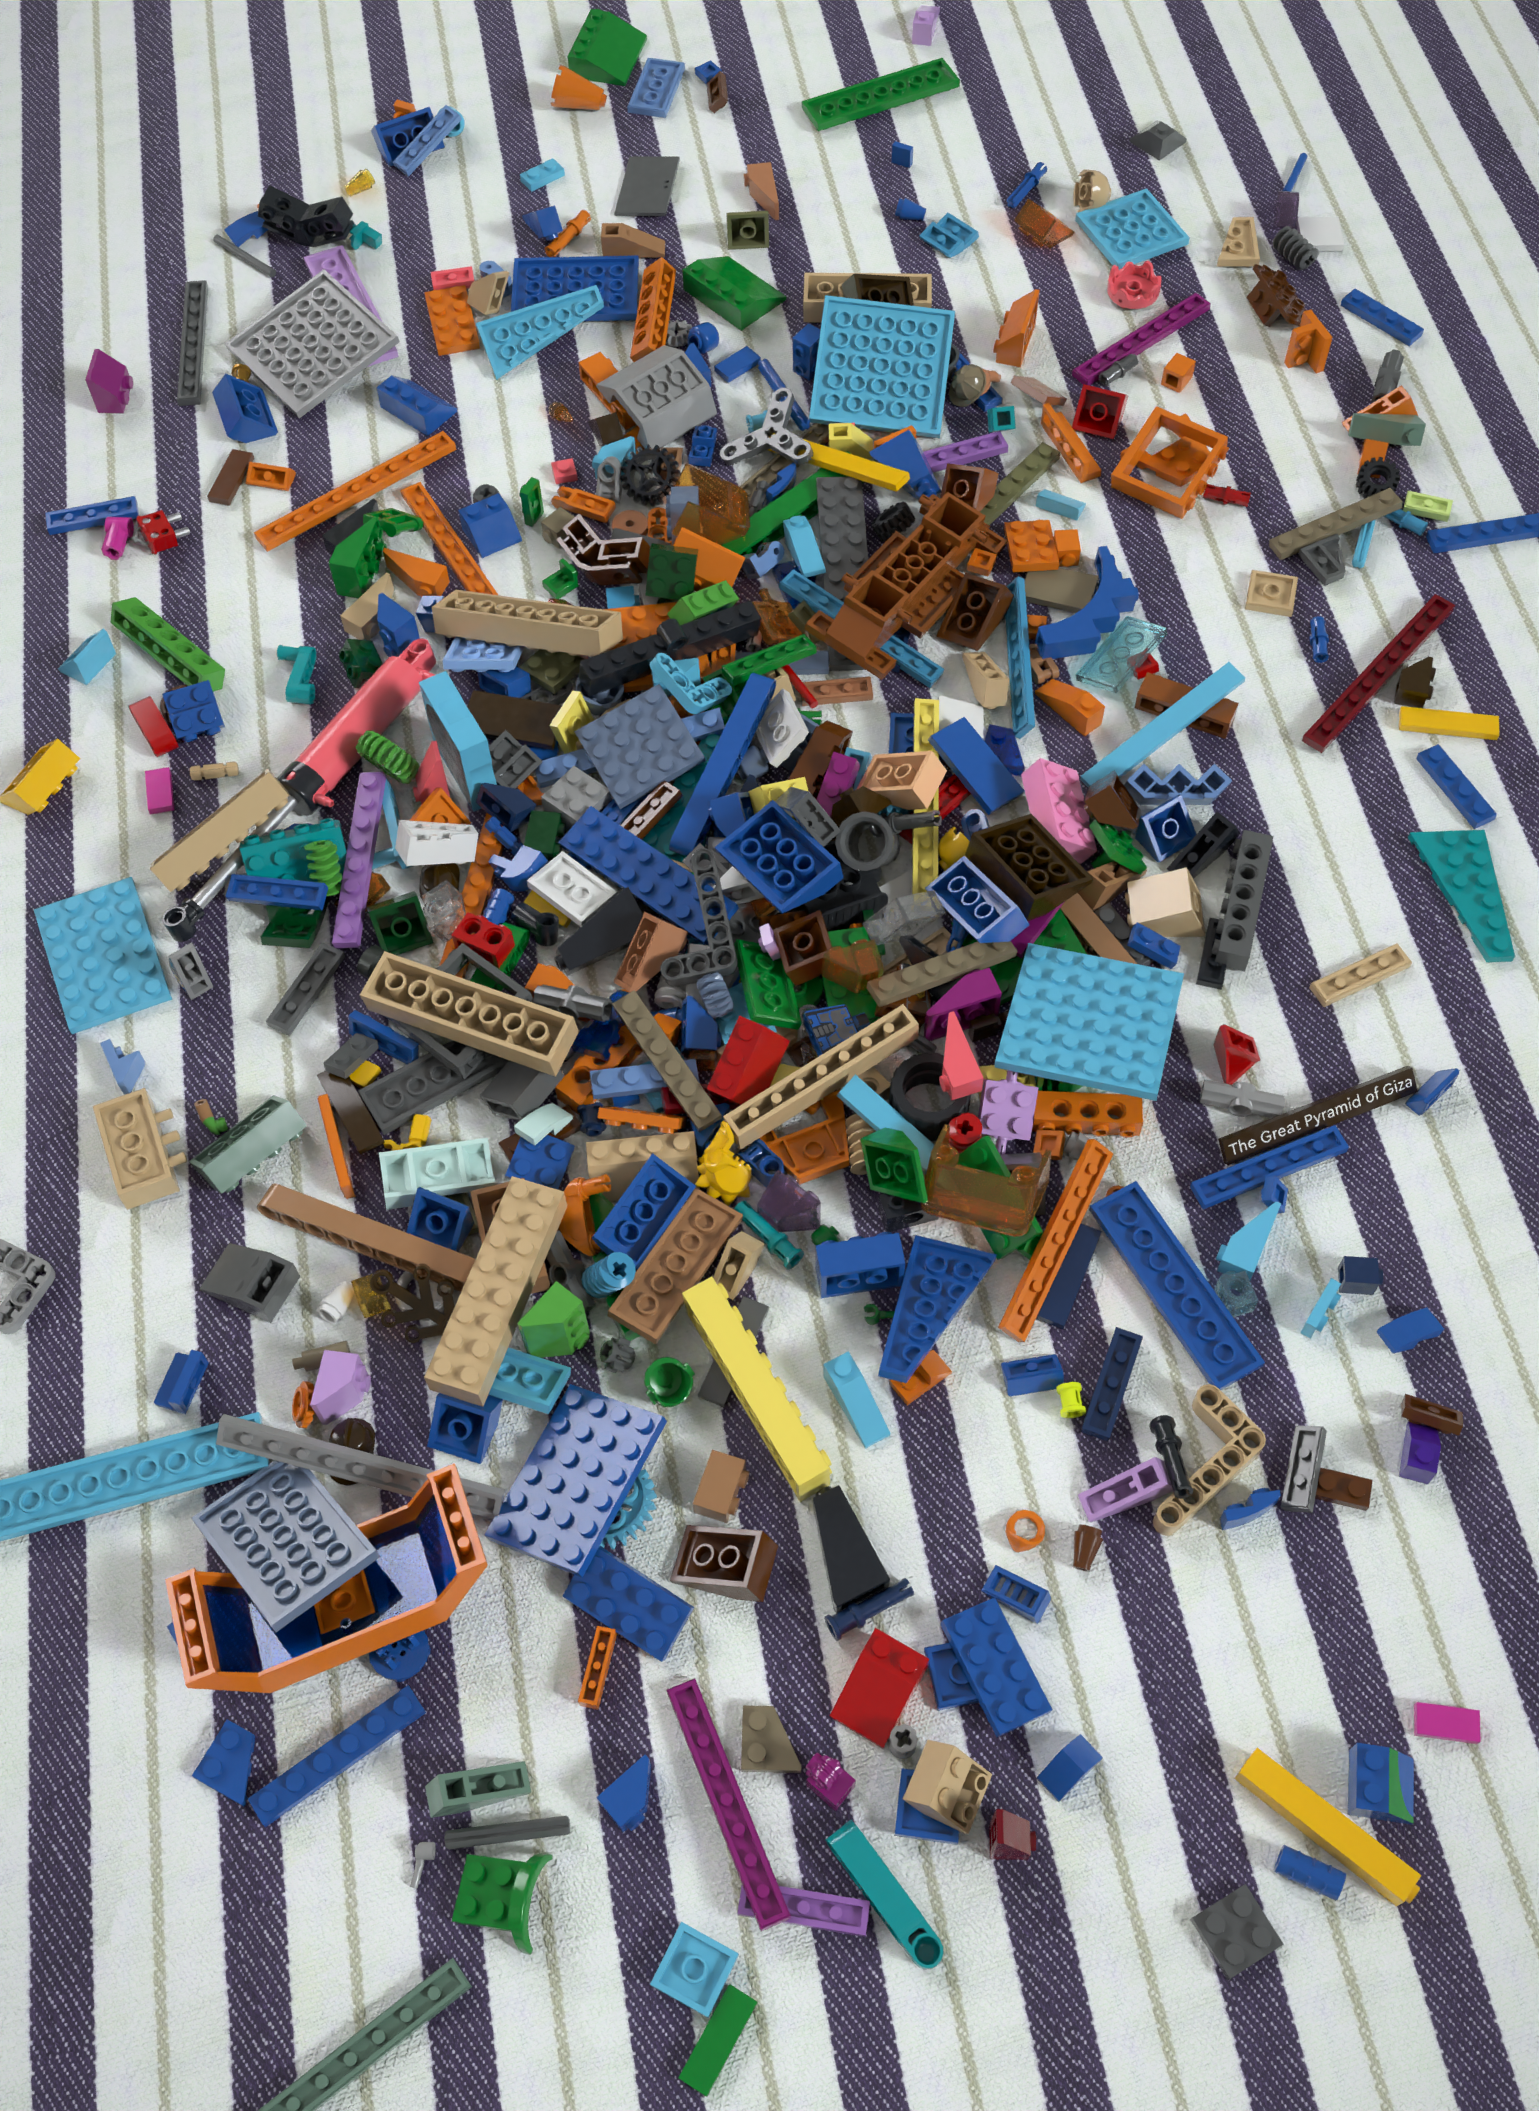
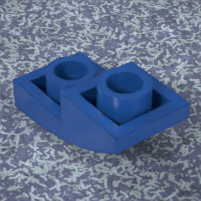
(245, 228)
(702, 446)
(1409, 1329)
(1256, 1505)

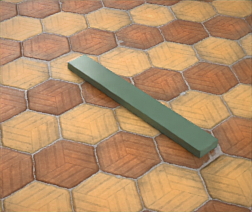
(373, 2041)

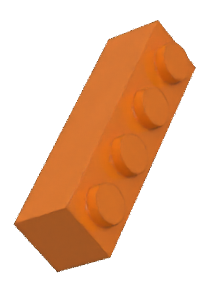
(597, 1667)

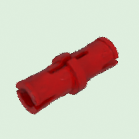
(1227, 495)

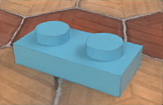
(542, 174)
(1327, 1300)

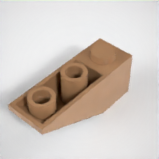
(624, 240)

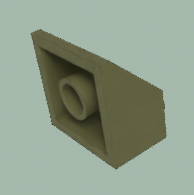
(747, 230)

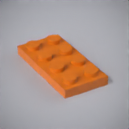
(452, 320)

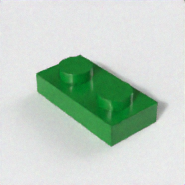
(531, 501)

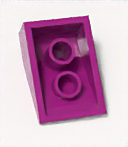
(970, 997)

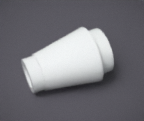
(336, 1303)

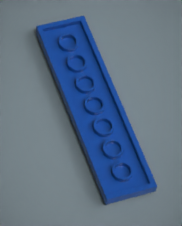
(643, 869)
(1176, 1286)

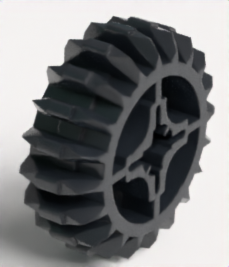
(635, 464)

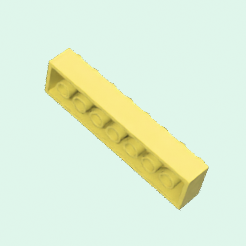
(757, 1389)

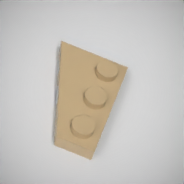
(1240, 244)

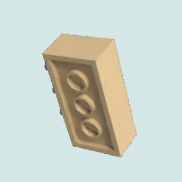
(138, 1148)

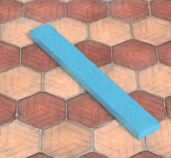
(1167, 724)

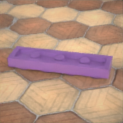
(967, 451)
(819, 1911)

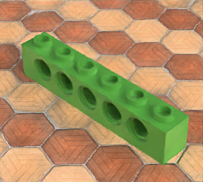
(165, 643)

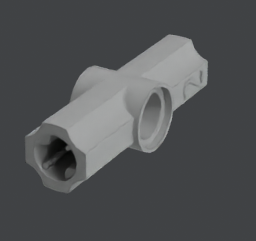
(1241, 1099)

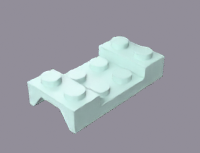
(437, 1168)

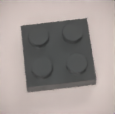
(1236, 1932)

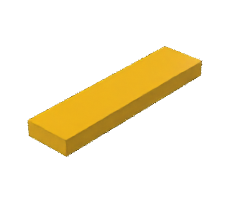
(1449, 723)

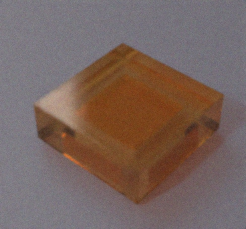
(704, 1059)

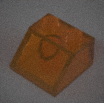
(1042, 225)

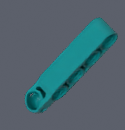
(886, 1895)

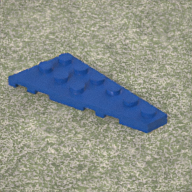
(932, 1293)

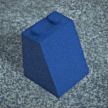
(907, 455)

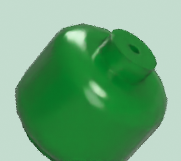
(824, 1233)

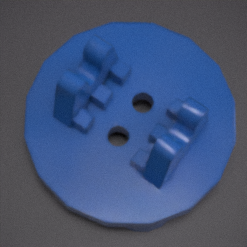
(392, 1666)

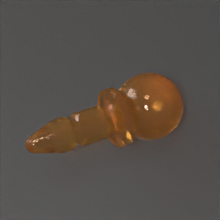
(559, 412)

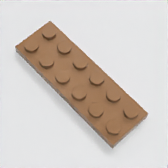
(675, 1265)

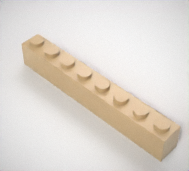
(822, 1076)

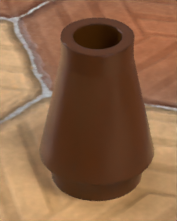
(1086, 1545)

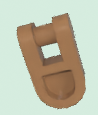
(1036, 662)

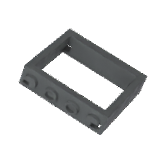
(469, 1057)

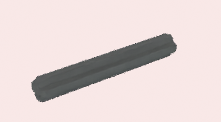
(507, 1832)

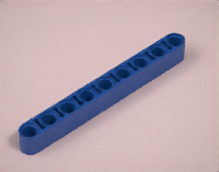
(723, 763)

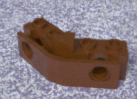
(607, 557)

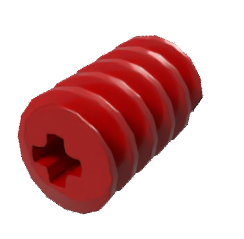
(964, 1131)

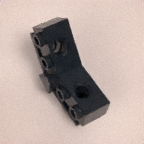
(305, 223)

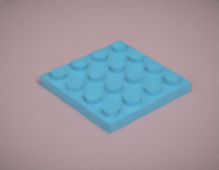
(1132, 229)

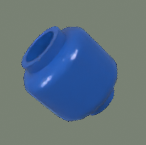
(704, 337)

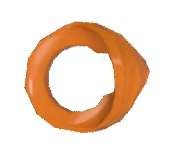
(1018, 1543)

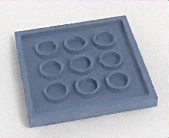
(639, 746)

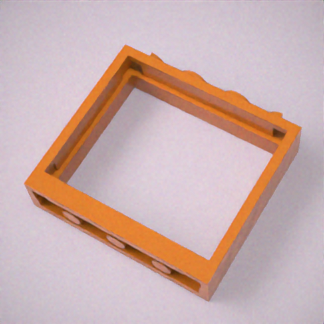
(1151, 495)

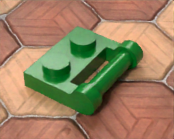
(395, 521)

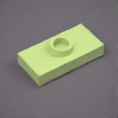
(1428, 506)

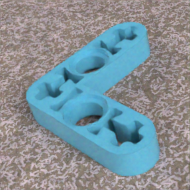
(686, 692)

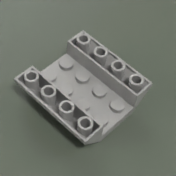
(661, 395)

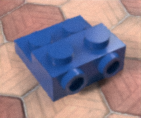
(193, 711)

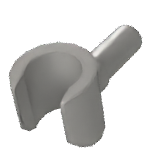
(423, 1852)

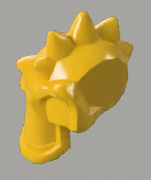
(721, 1171)

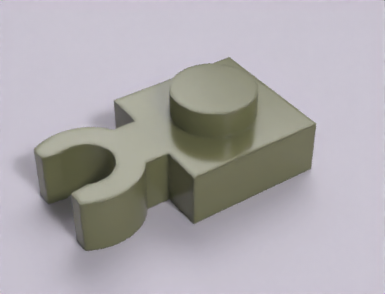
(801, 616)

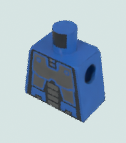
(832, 1026)

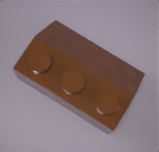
(1112, 803)

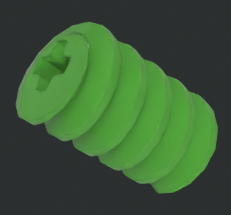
(325, 865)

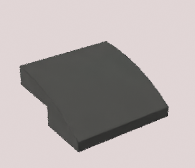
(512, 761)

